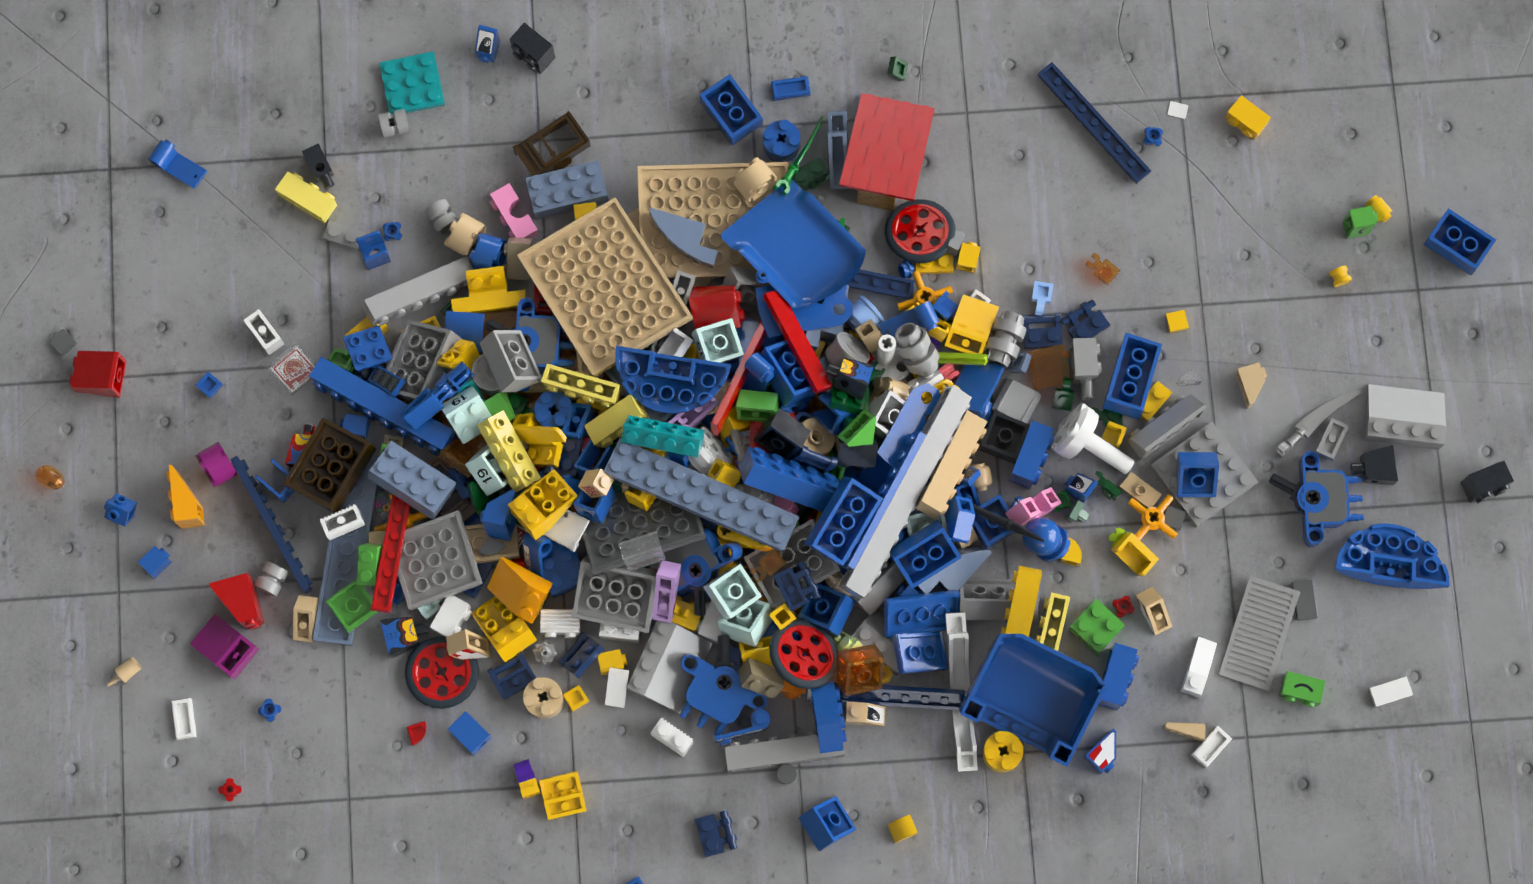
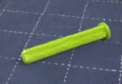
(962, 358)

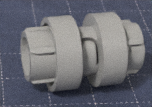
(1006, 331)
(916, 350)

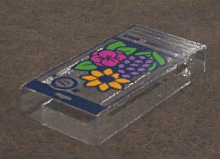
(382, 505)

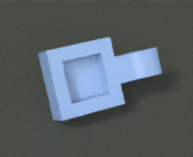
(1041, 294)

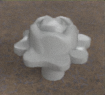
(544, 652)

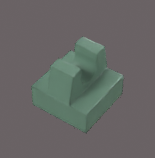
(1076, 512)

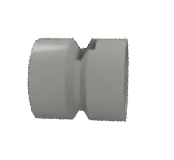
(401, 123)
(440, 214)
(271, 578)

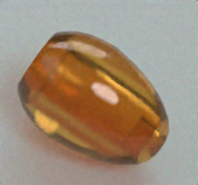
(49, 477)

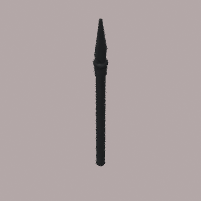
(1005, 523)

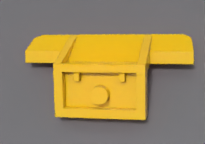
(487, 292)
(543, 443)

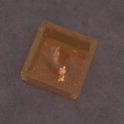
(860, 669)

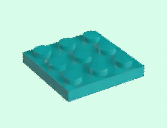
(412, 83)

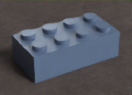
(561, 189)
(412, 480)

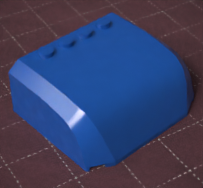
(1034, 695)

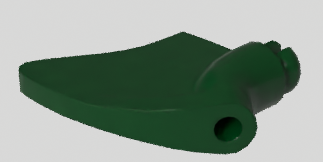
(479, 498)

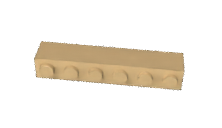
(950, 468)

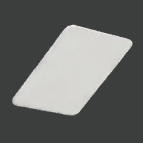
(1177, 109)

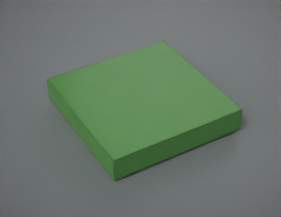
(351, 605)

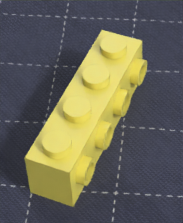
(581, 385)
(508, 451)
(1054, 620)

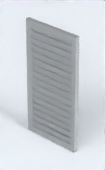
(1259, 633)

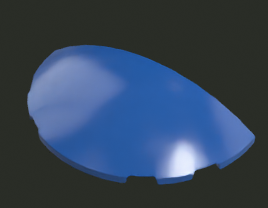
(669, 381)
(1392, 558)

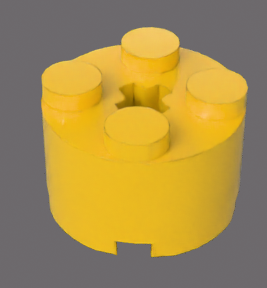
(1013, 748)

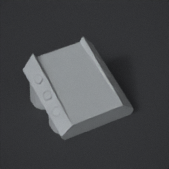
(1016, 401)

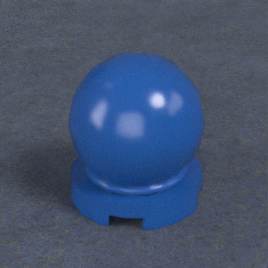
(1055, 539)

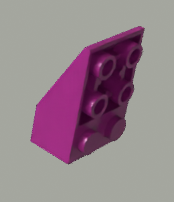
(224, 646)

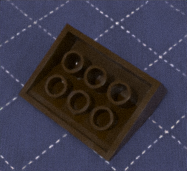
(330, 465)

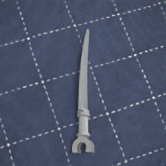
(1313, 420)

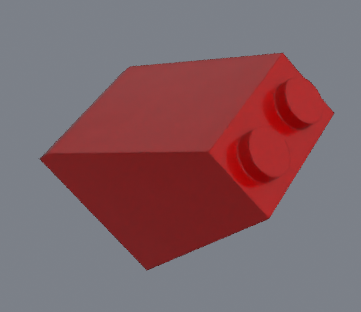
(715, 305)
(98, 373)
(241, 599)

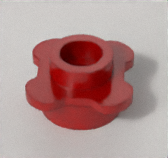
(1123, 601)
(235, 789)

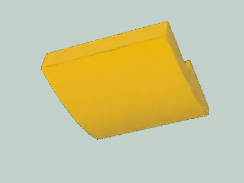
(562, 795)

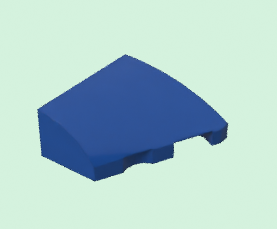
(467, 326)

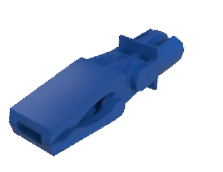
(430, 401)

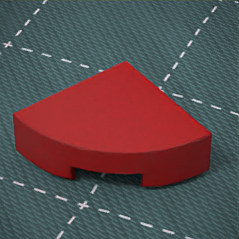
(417, 732)

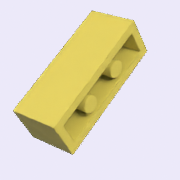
(306, 196)
(610, 423)

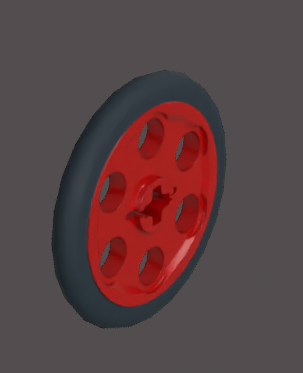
(928, 252)
(781, 661)
(429, 696)

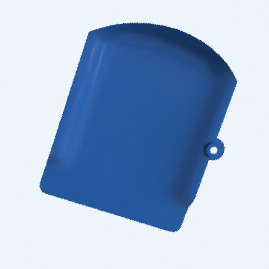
(796, 246)

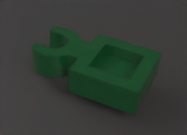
(1107, 416)

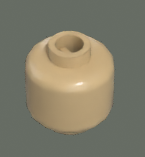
(984, 479)

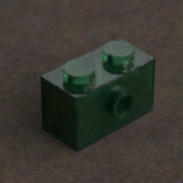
(811, 174)

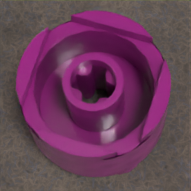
(216, 464)

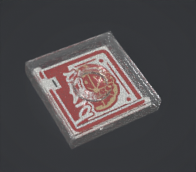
(292, 368)

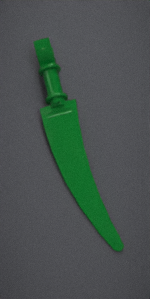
(793, 168)

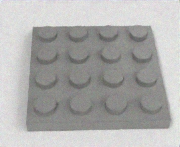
(1233, 475)
(437, 561)

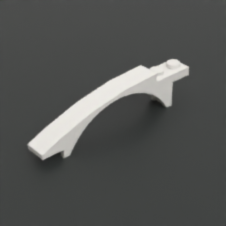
(959, 679)

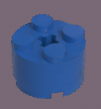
(783, 131)
(488, 252)
(549, 402)

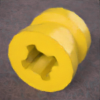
(1340, 276)

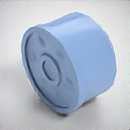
(862, 312)

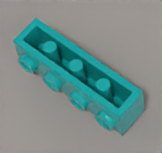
(662, 436)

